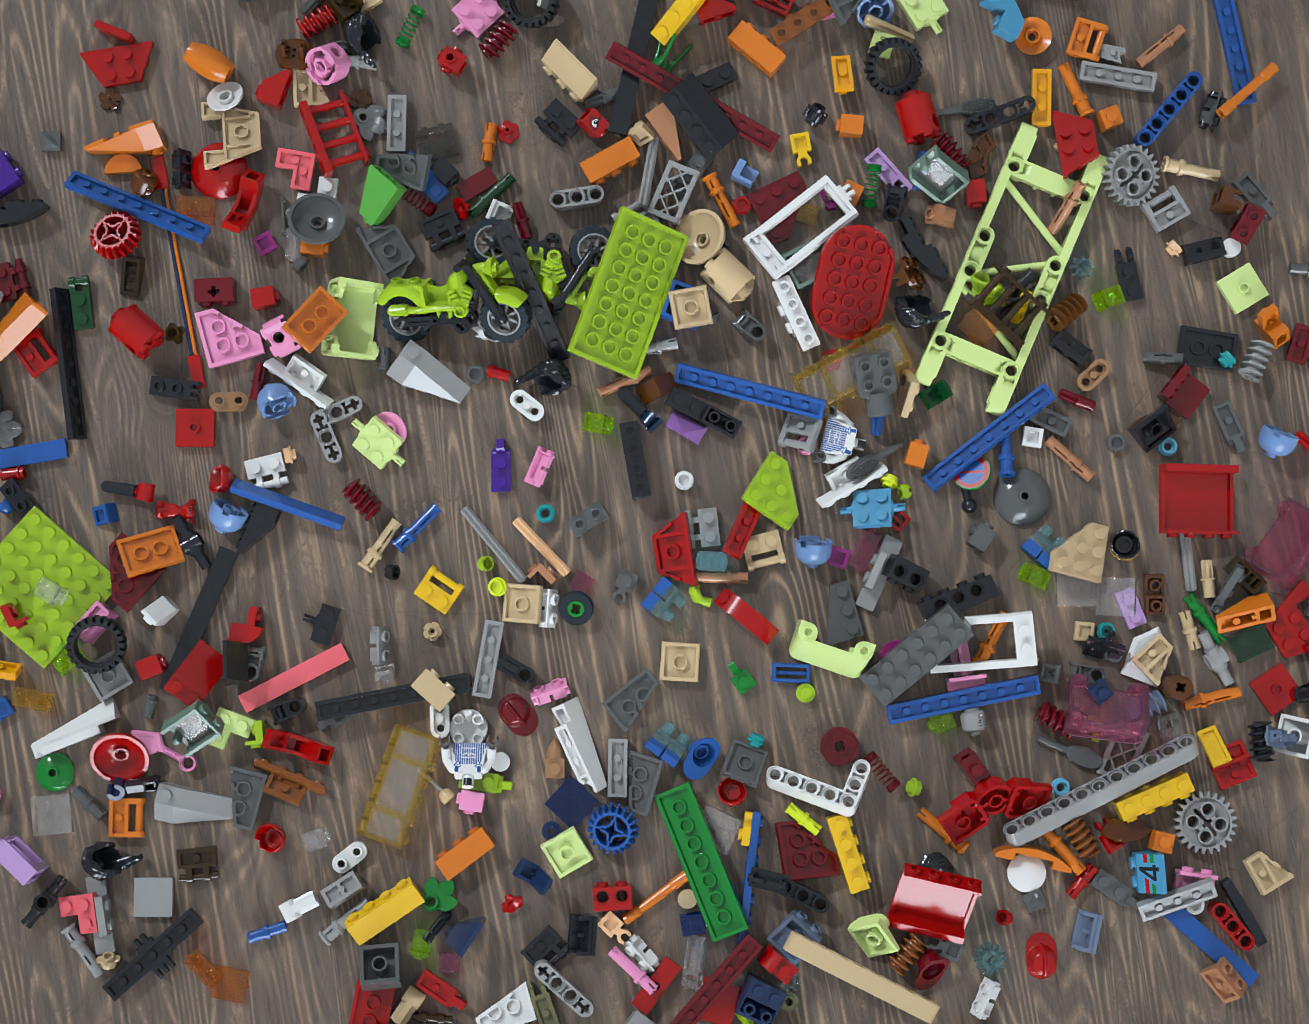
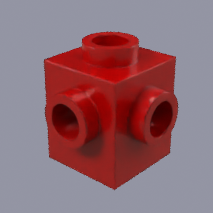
(452, 61)

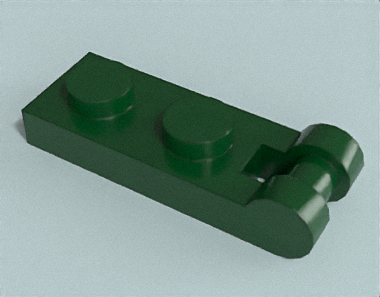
(81, 303)

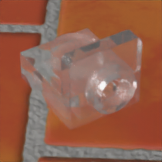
(51, 592)
(316, 839)

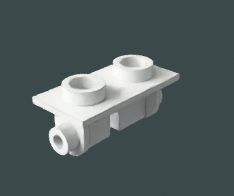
(549, 616)
(635, 949)
(987, 990)

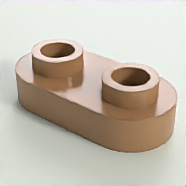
(1092, 376)
(228, 403)

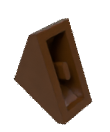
(656, 387)

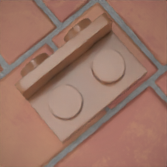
(1224, 980)

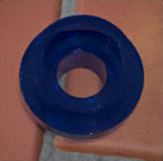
(551, 824)

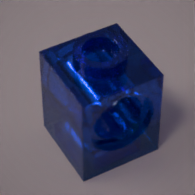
(692, 923)

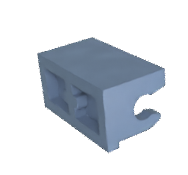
(1086, 931)

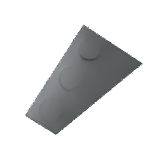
(407, 168)
(842, 614)
(630, 698)
(643, 781)
(246, 796)

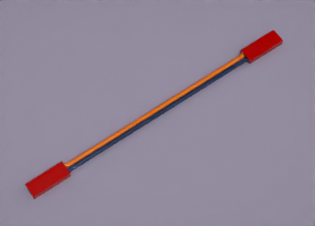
(194, 361)

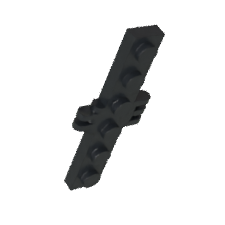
(153, 954)

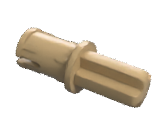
(1207, 578)

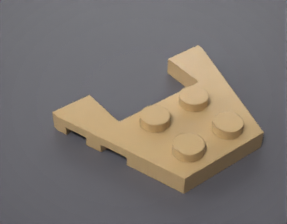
(240, 134)

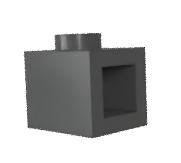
(980, 536)

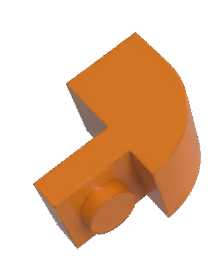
(1271, 327)

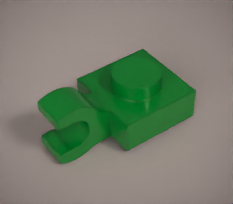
(742, 679)

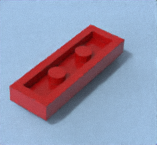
(741, 531)

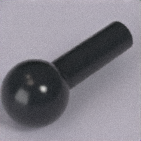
(968, 505)

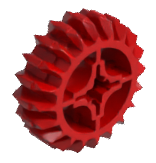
(124, 227)

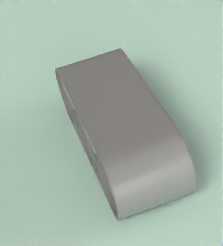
(569, 204)

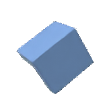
(744, 174)

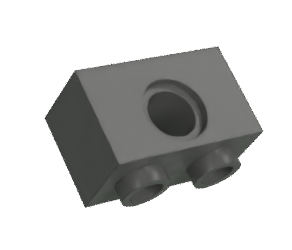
(588, 519)

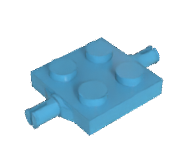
(872, 508)

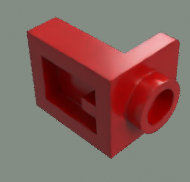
(11, 615)

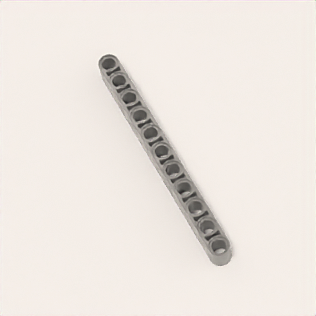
(1101, 790)

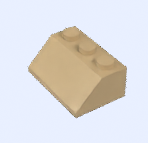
(569, 72)

